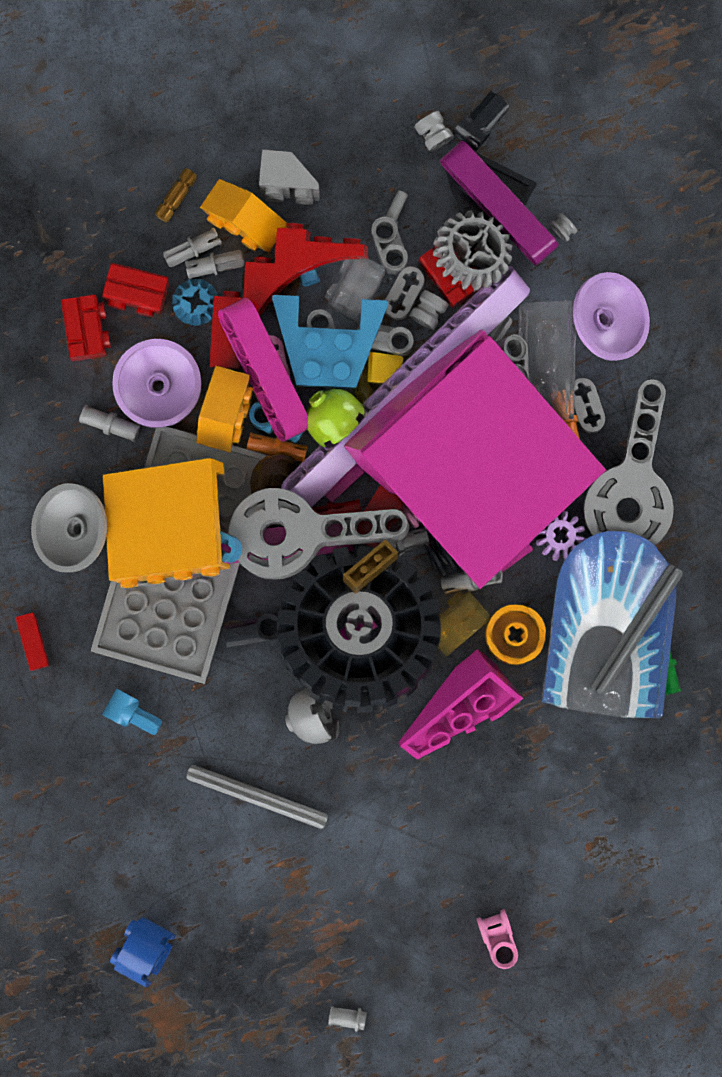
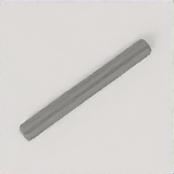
(257, 796)

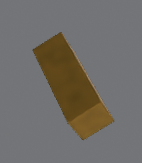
(370, 566)

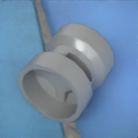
(434, 131)
(429, 310)

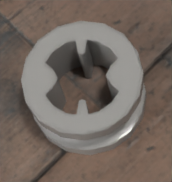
(563, 227)

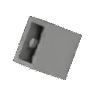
(286, 178)

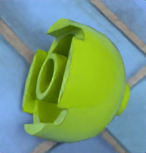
(332, 415)

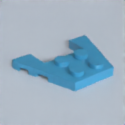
(328, 355)

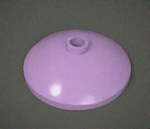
(622, 316)
(153, 362)

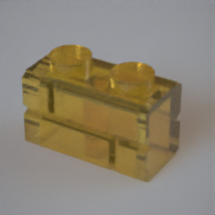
(460, 621)

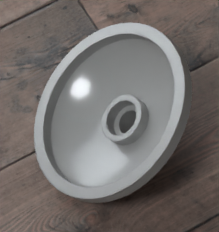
(58, 524)

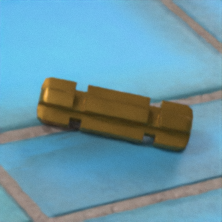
(176, 195)

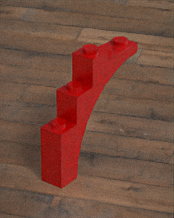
(263, 279)

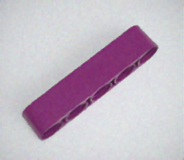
(499, 202)

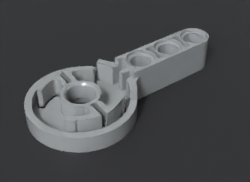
(633, 481)
(303, 531)

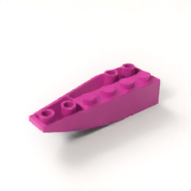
(406, 400)

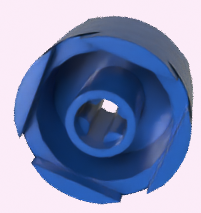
(142, 951)

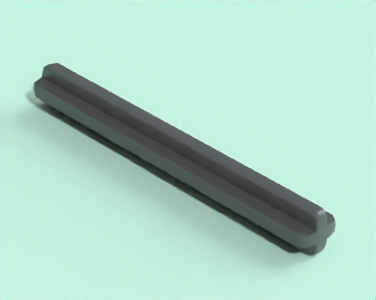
(636, 629)

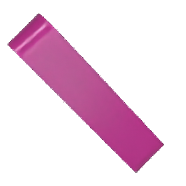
(265, 369)

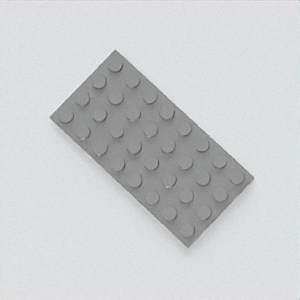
(178, 621)

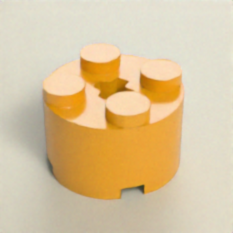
(532, 635)

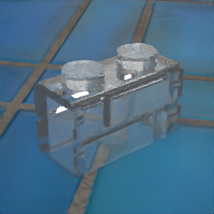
(358, 282)

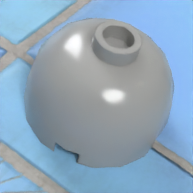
(311, 719)

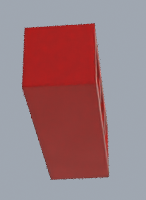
(32, 641)

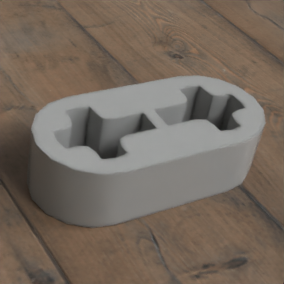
(410, 296)
(594, 404)

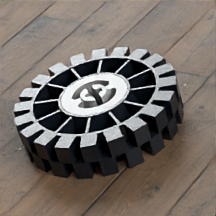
(349, 669)

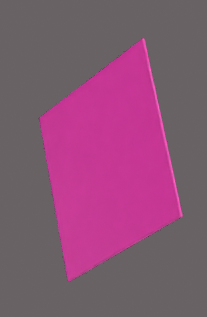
(484, 462)

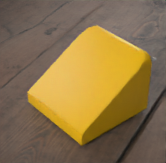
(382, 366)

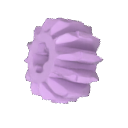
(570, 536)

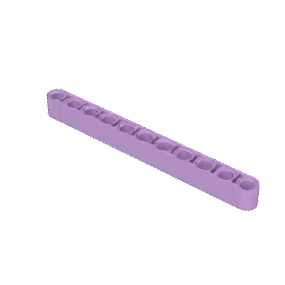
(482, 311)

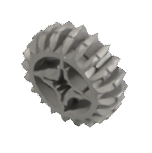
(493, 259)

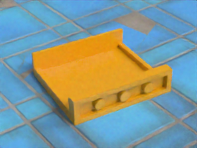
(163, 522)

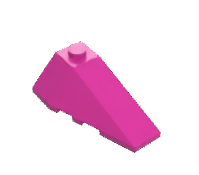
(465, 699)

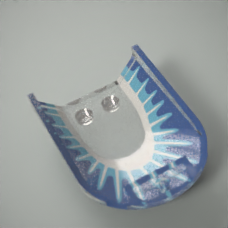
(593, 605)

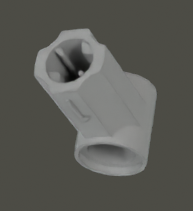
(384, 338)

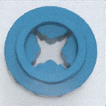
(182, 308)

